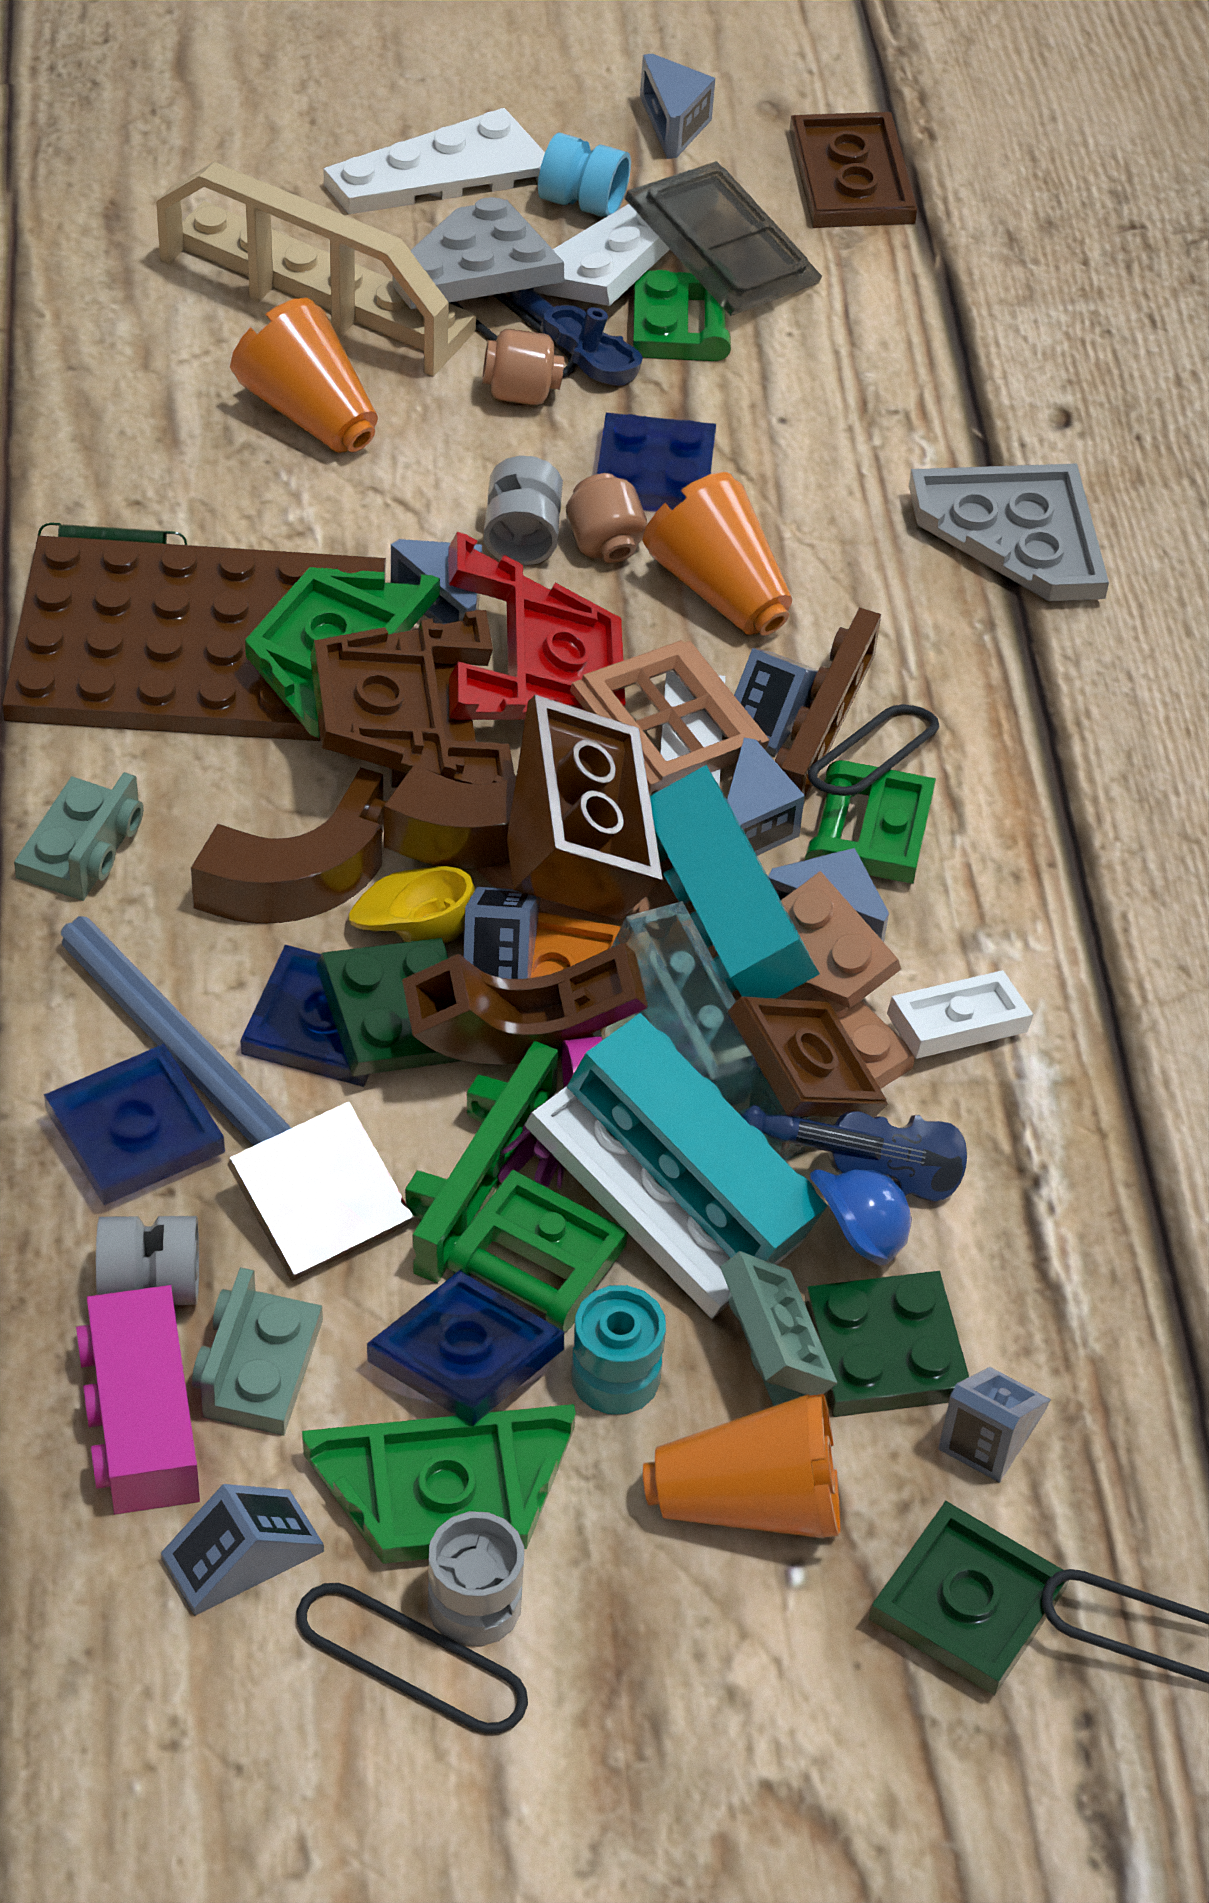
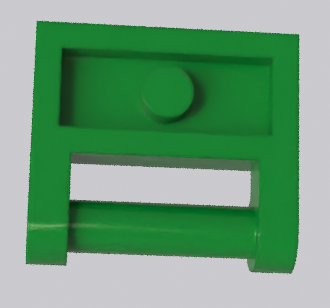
(662, 319)
(891, 825)
(547, 1232)

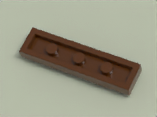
(831, 697)

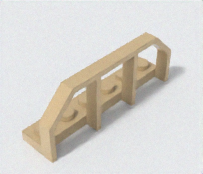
(308, 272)

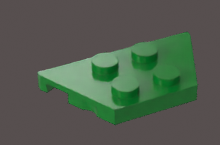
(327, 606)
(418, 1473)

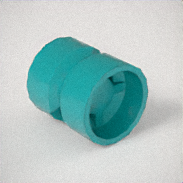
(618, 1349)

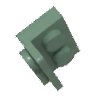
(80, 836)
(777, 1328)
(256, 1356)

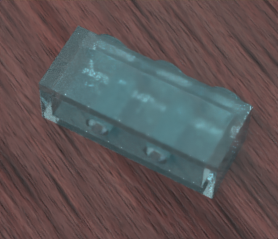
(689, 997)

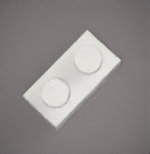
(959, 1014)

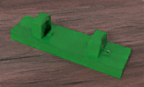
(453, 1203)

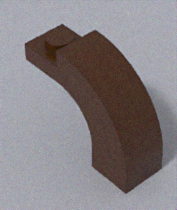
(449, 820)
(294, 876)
(498, 1018)

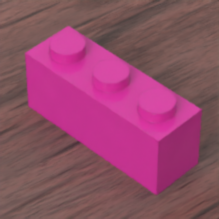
(139, 1400)

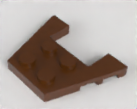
(384, 704)

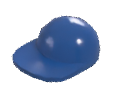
(868, 1211)

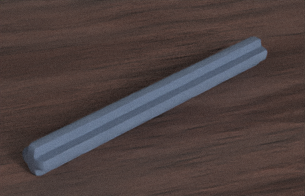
(169, 1027)

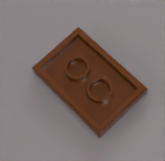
(852, 169)

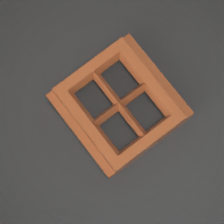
(710, 694)

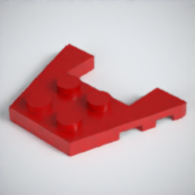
(549, 639)

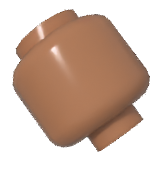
(522, 367)
(606, 517)

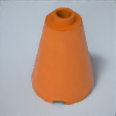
(306, 375)
(721, 553)
(753, 1473)

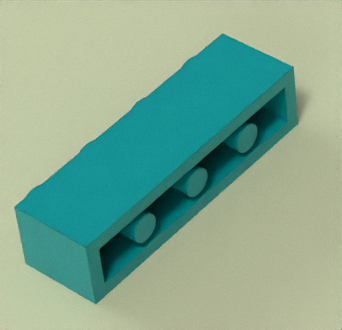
(728, 889)
(695, 1143)

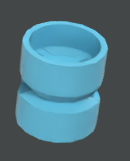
(577, 173)

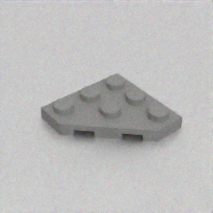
(485, 253)
(1018, 522)

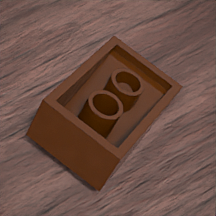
(582, 812)

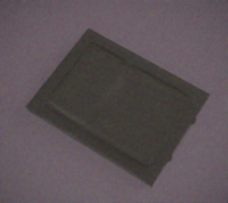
(723, 237)

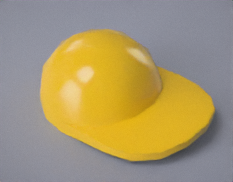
(416, 904)

